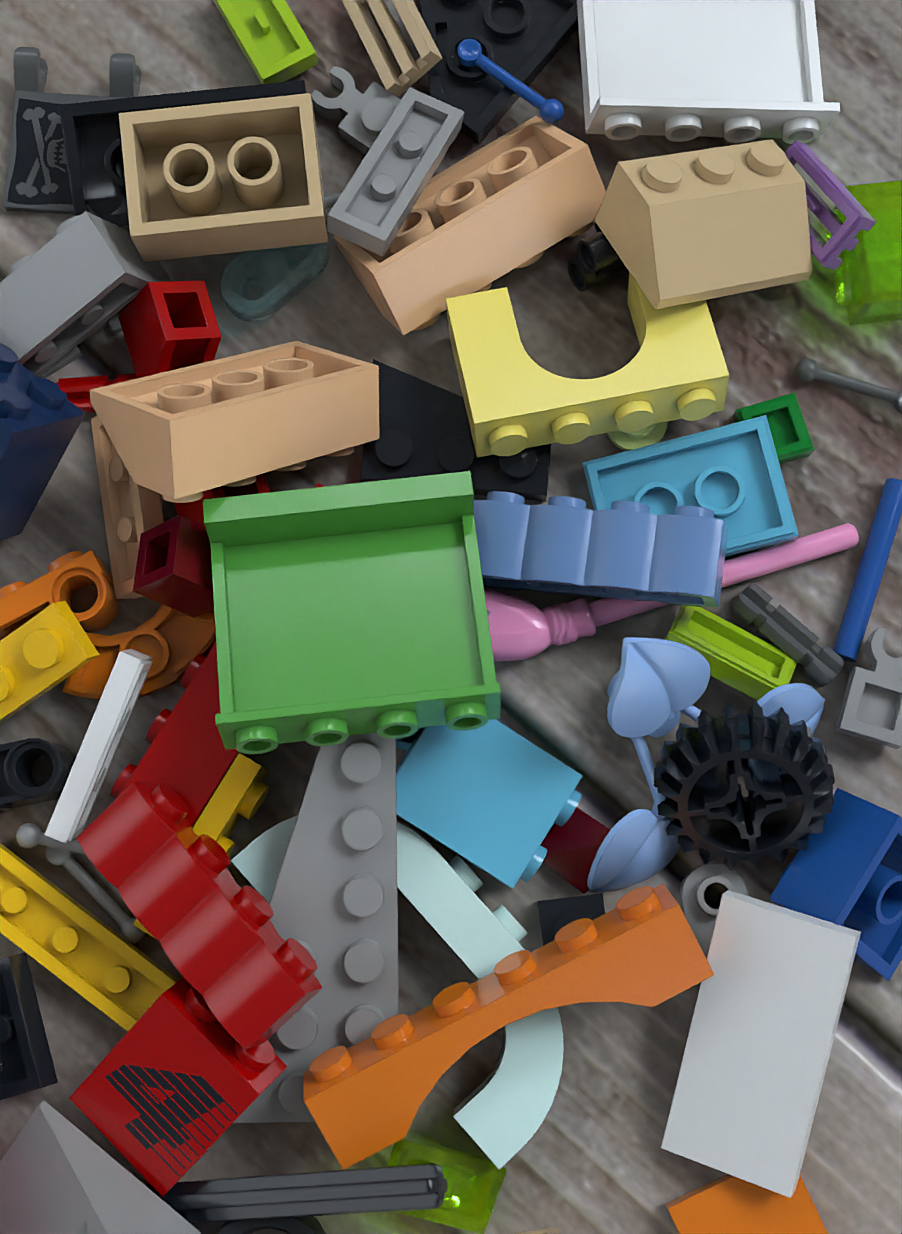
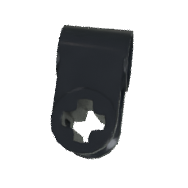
(16, 764)

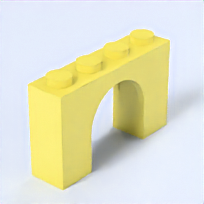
(523, 406)

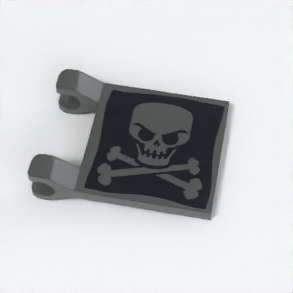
(37, 154)

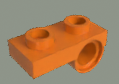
(66, 575)

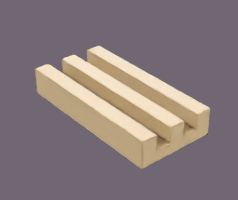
(377, 49)

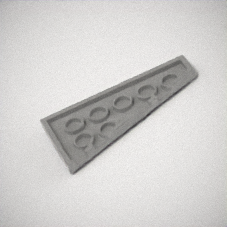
(343, 907)

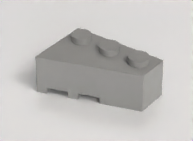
(71, 292)

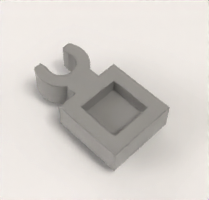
(361, 113)
(874, 697)

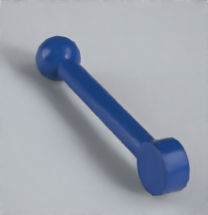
(471, 55)

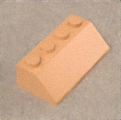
(482, 222)
(239, 417)

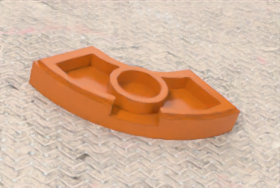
(167, 637)

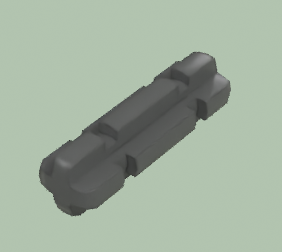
(788, 634)

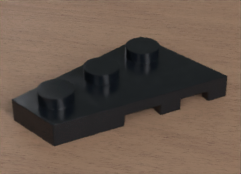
(429, 434)

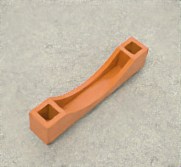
(628, 955)

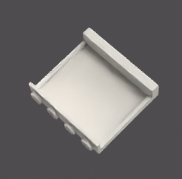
(702, 69)

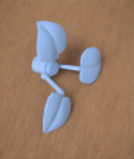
(645, 699)

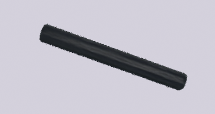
(309, 1194)

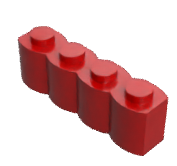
(199, 914)

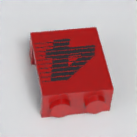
(174, 1086)

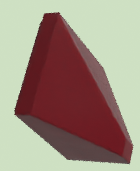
(574, 848)

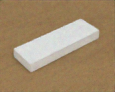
(99, 745)

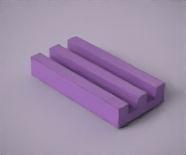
(843, 233)

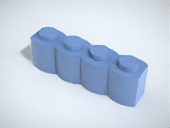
(603, 551)

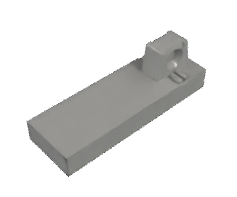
(395, 172)

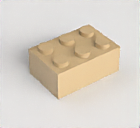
(223, 177)

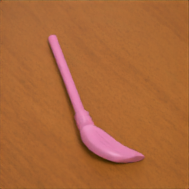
(524, 630)

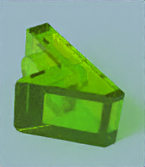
(470, 1180)

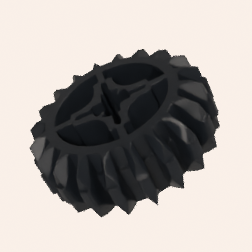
(781, 770)

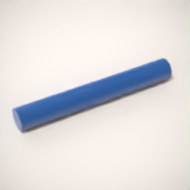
(870, 571)

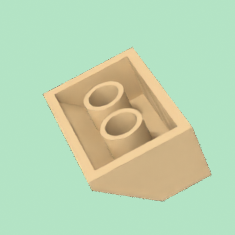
(709, 222)

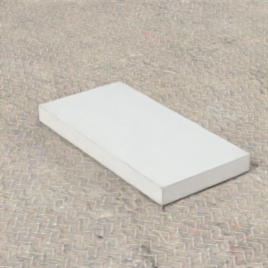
(760, 1041)

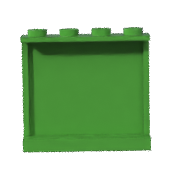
(349, 612)

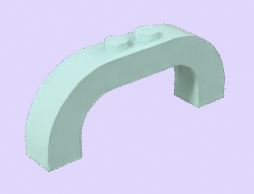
(523, 1084)

